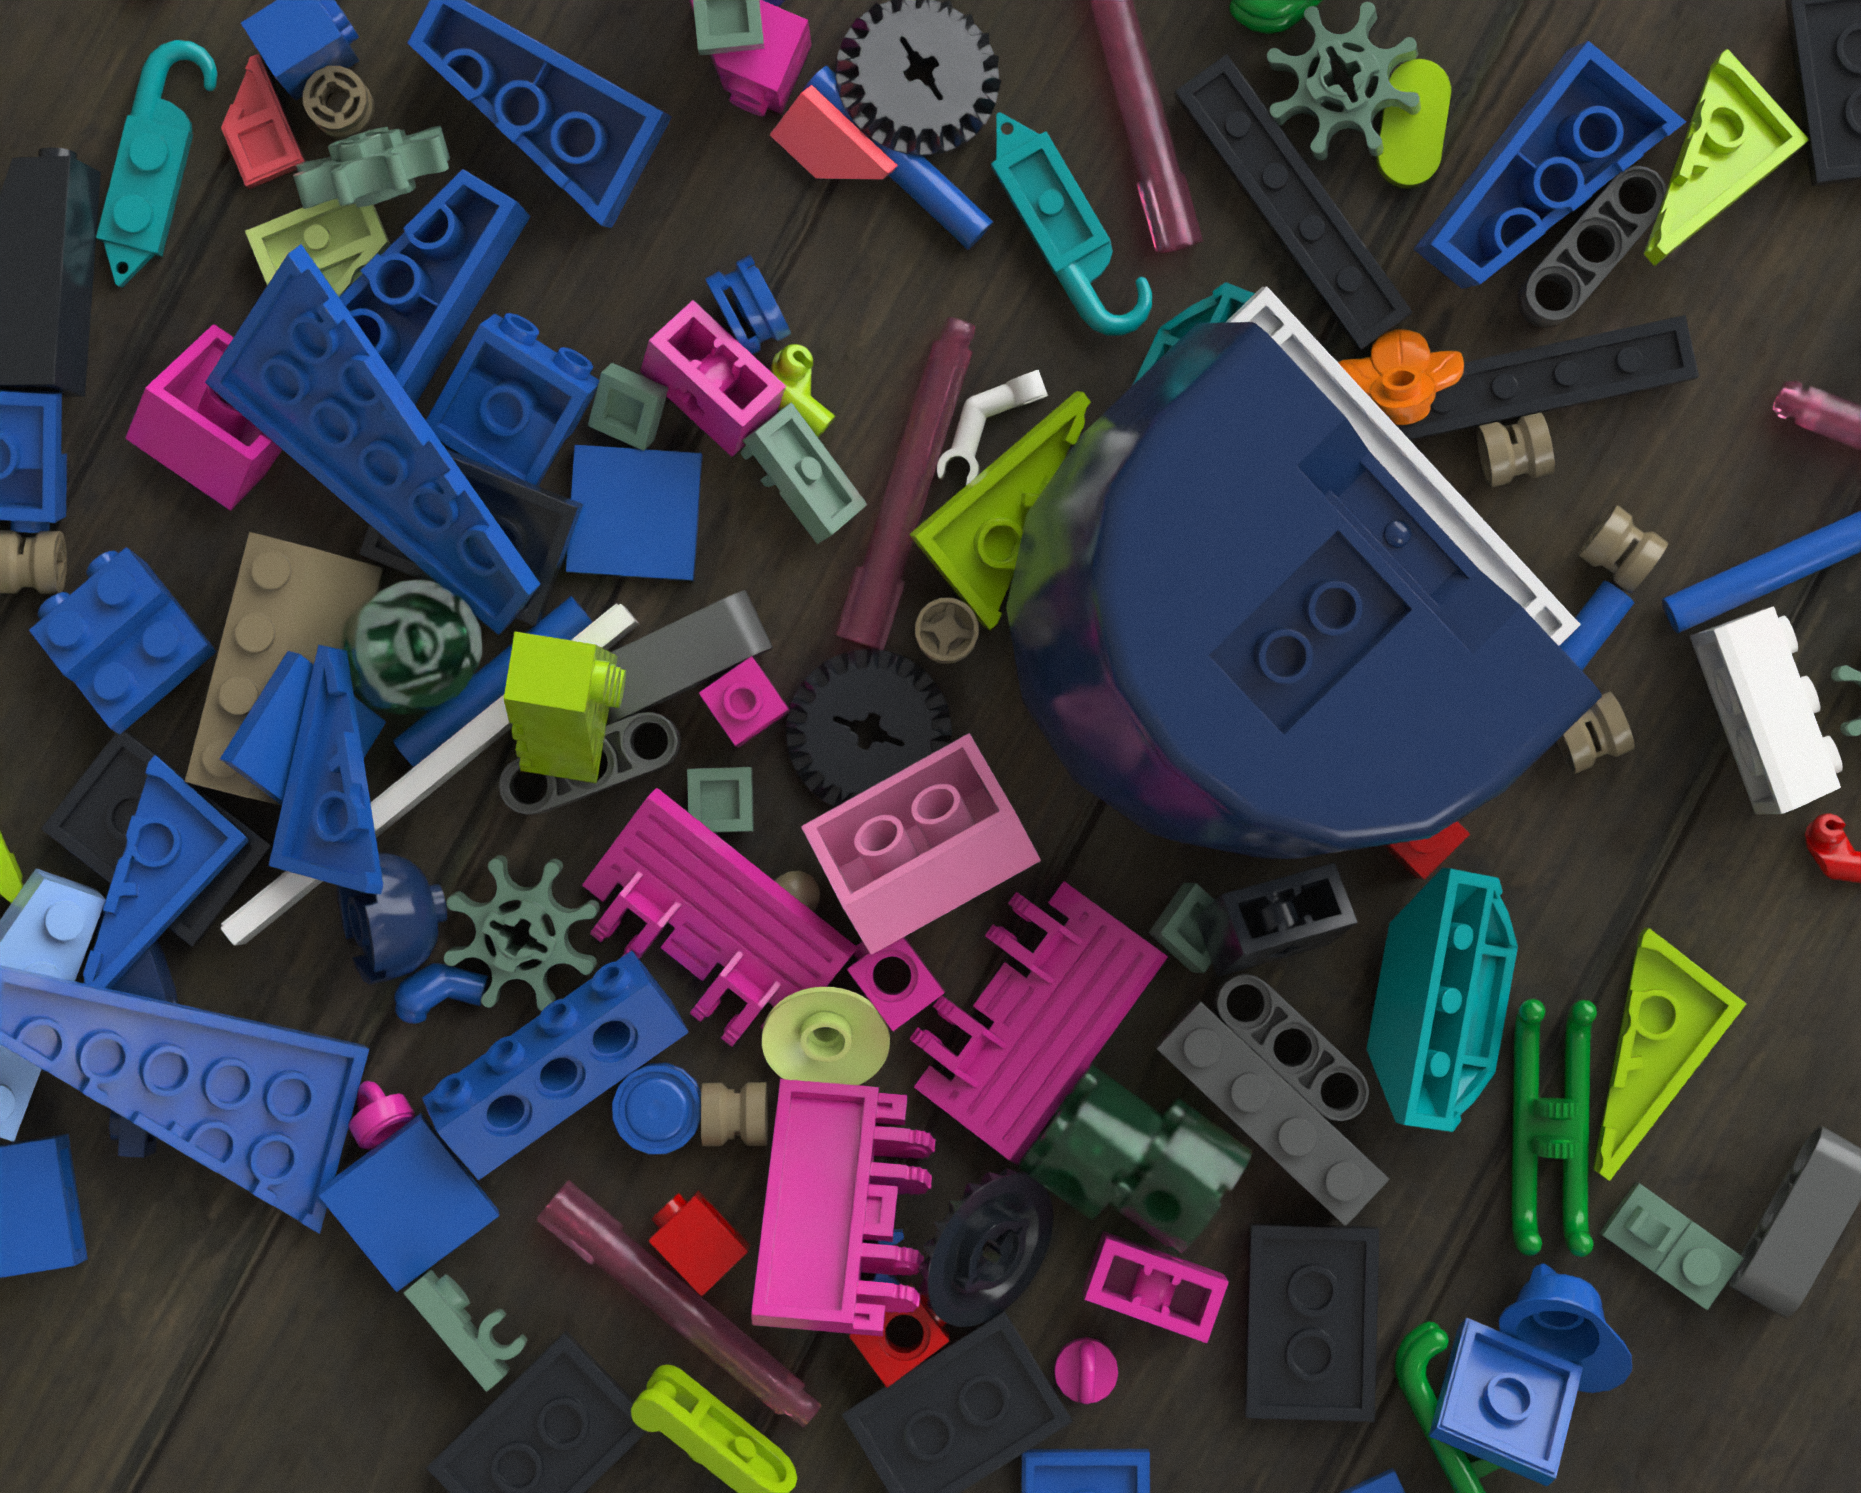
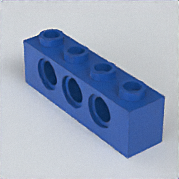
(543, 1093)

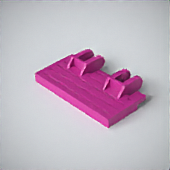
(719, 909)
(1043, 1024)
(830, 1198)

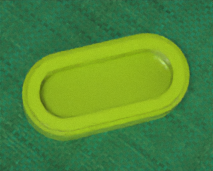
(1415, 141)

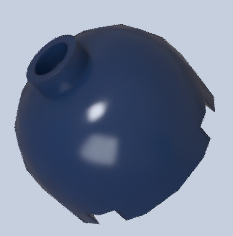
(393, 927)

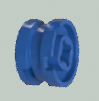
(753, 302)
(657, 1108)

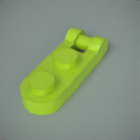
(712, 1433)

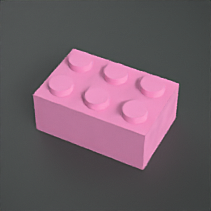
(920, 844)

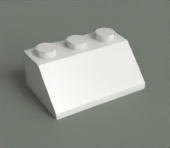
(1768, 711)

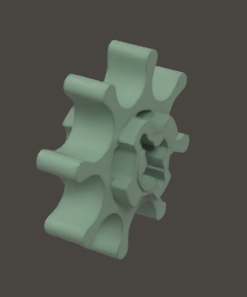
(1359, 60)
(371, 167)
(493, 918)

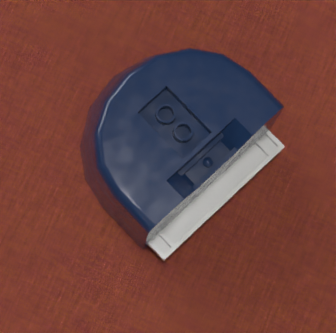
(1278, 612)

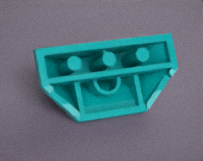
(1442, 999)

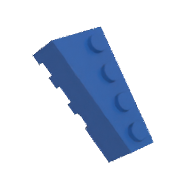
(558, 112)
(1557, 152)
(433, 277)

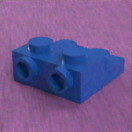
(513, 399)
(31, 460)
(121, 638)

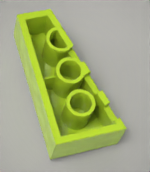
(561, 704)

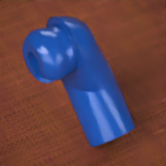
(434, 984)

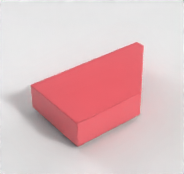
(260, 129)
(828, 141)

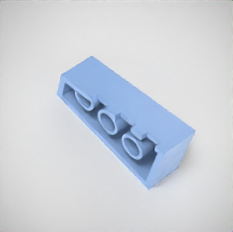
(47, 935)

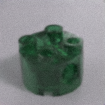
(411, 647)
(1092, 1142)
(1181, 1177)

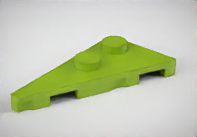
(1728, 149)
(981, 527)
(1665, 1033)

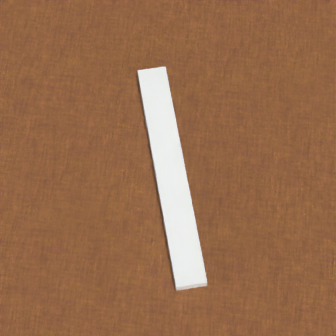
(414, 787)

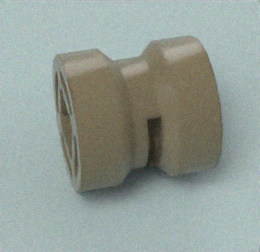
(344, 112)
(1515, 449)
(1612, 539)
(33, 562)
(943, 623)
(1595, 734)
(734, 1114)

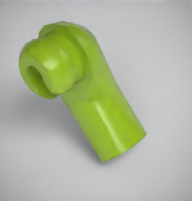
(793, 369)

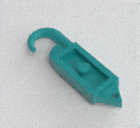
(149, 164)
(1062, 224)

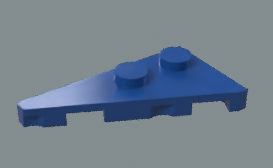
(326, 805)
(168, 860)

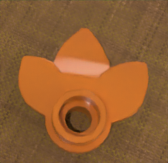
(1404, 374)

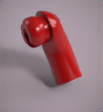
(1833, 849)

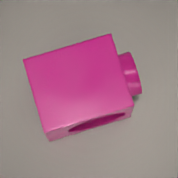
(744, 702)
(903, 1005)

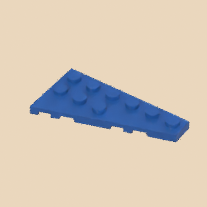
(339, 412)
(219, 1087)

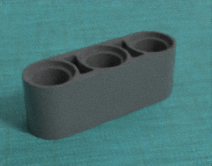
(1615, 227)
(688, 653)
(622, 767)
(1320, 1056)
(1801, 1223)

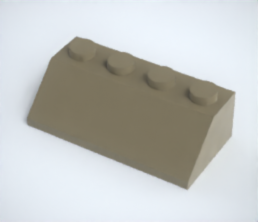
(281, 603)

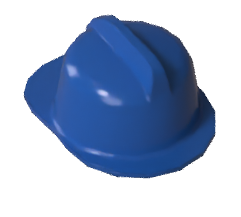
(1568, 1320)

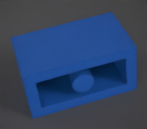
(301, 39)
(39, 1207)

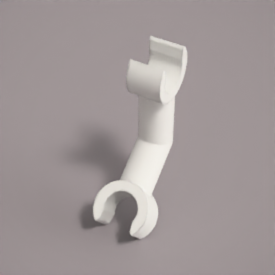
(977, 408)

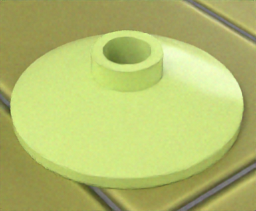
(841, 1054)

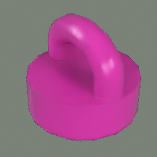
(378, 1115)
(1086, 1370)

